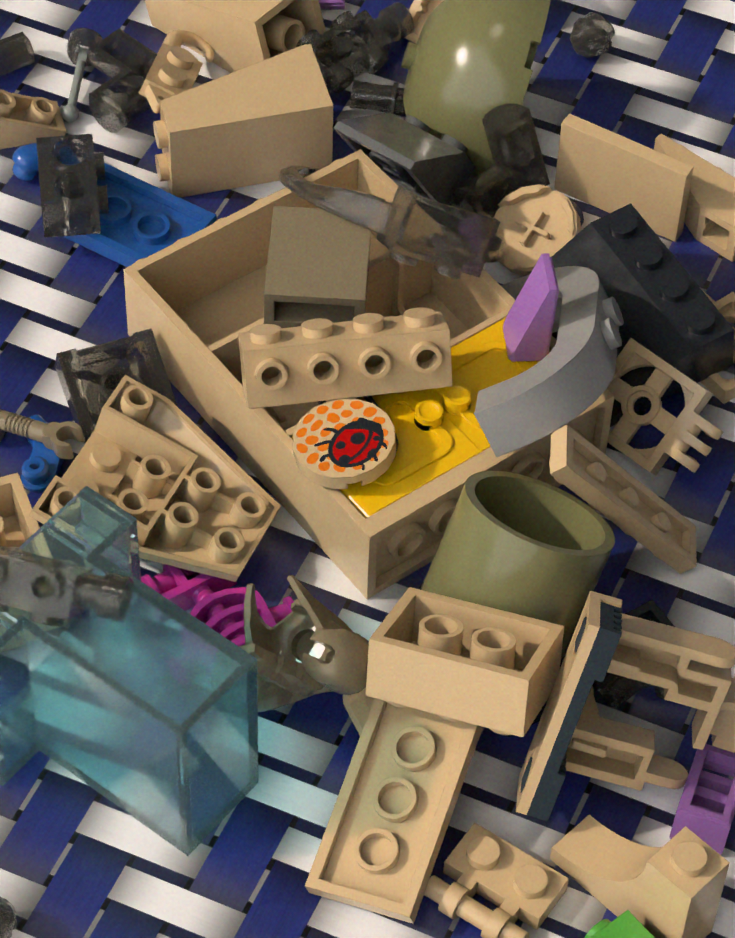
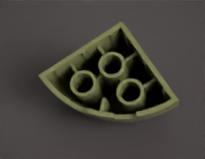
(469, 63)

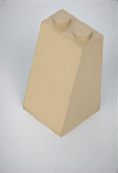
(239, 29)
(246, 126)

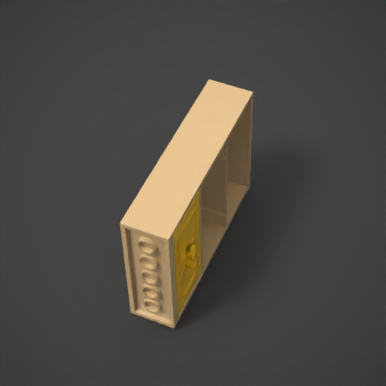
(379, 532)

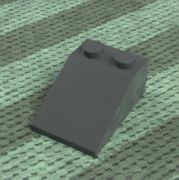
(410, 153)

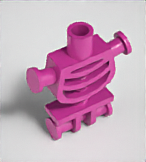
(214, 600)

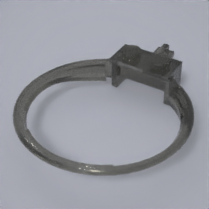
(410, 225)

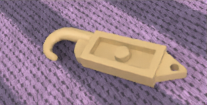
(174, 67)

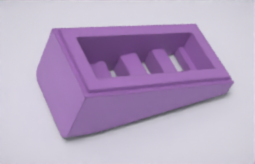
(707, 798)

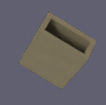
(315, 267)

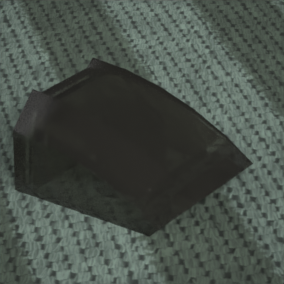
(94, 373)

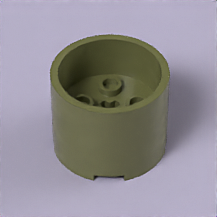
(521, 549)

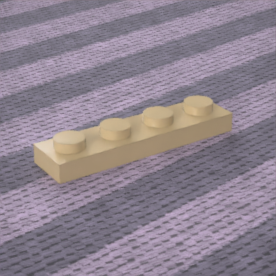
(622, 499)

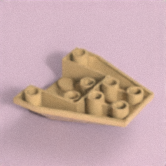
(180, 486)

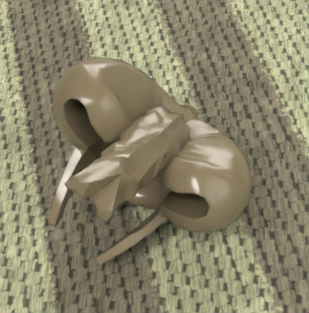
(303, 652)

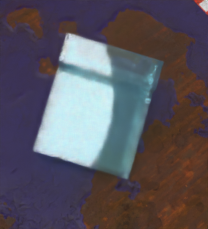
(135, 708)

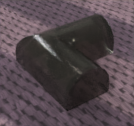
(127, 64)
(515, 159)

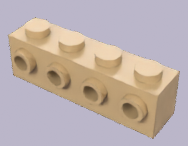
(345, 358)

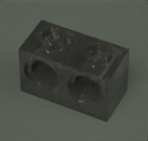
(69, 185)

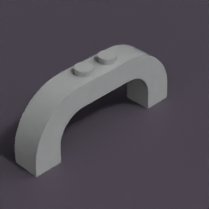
(564, 380)

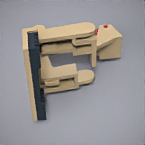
(577, 740)

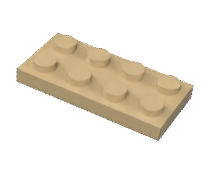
(393, 810)

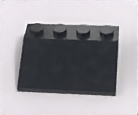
(656, 299)

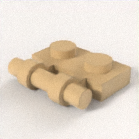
(503, 876)

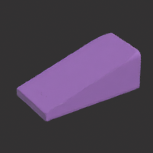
(532, 315)

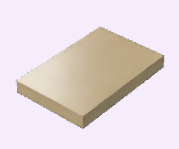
(618, 171)

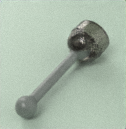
(79, 57)

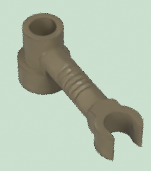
(50, 434)

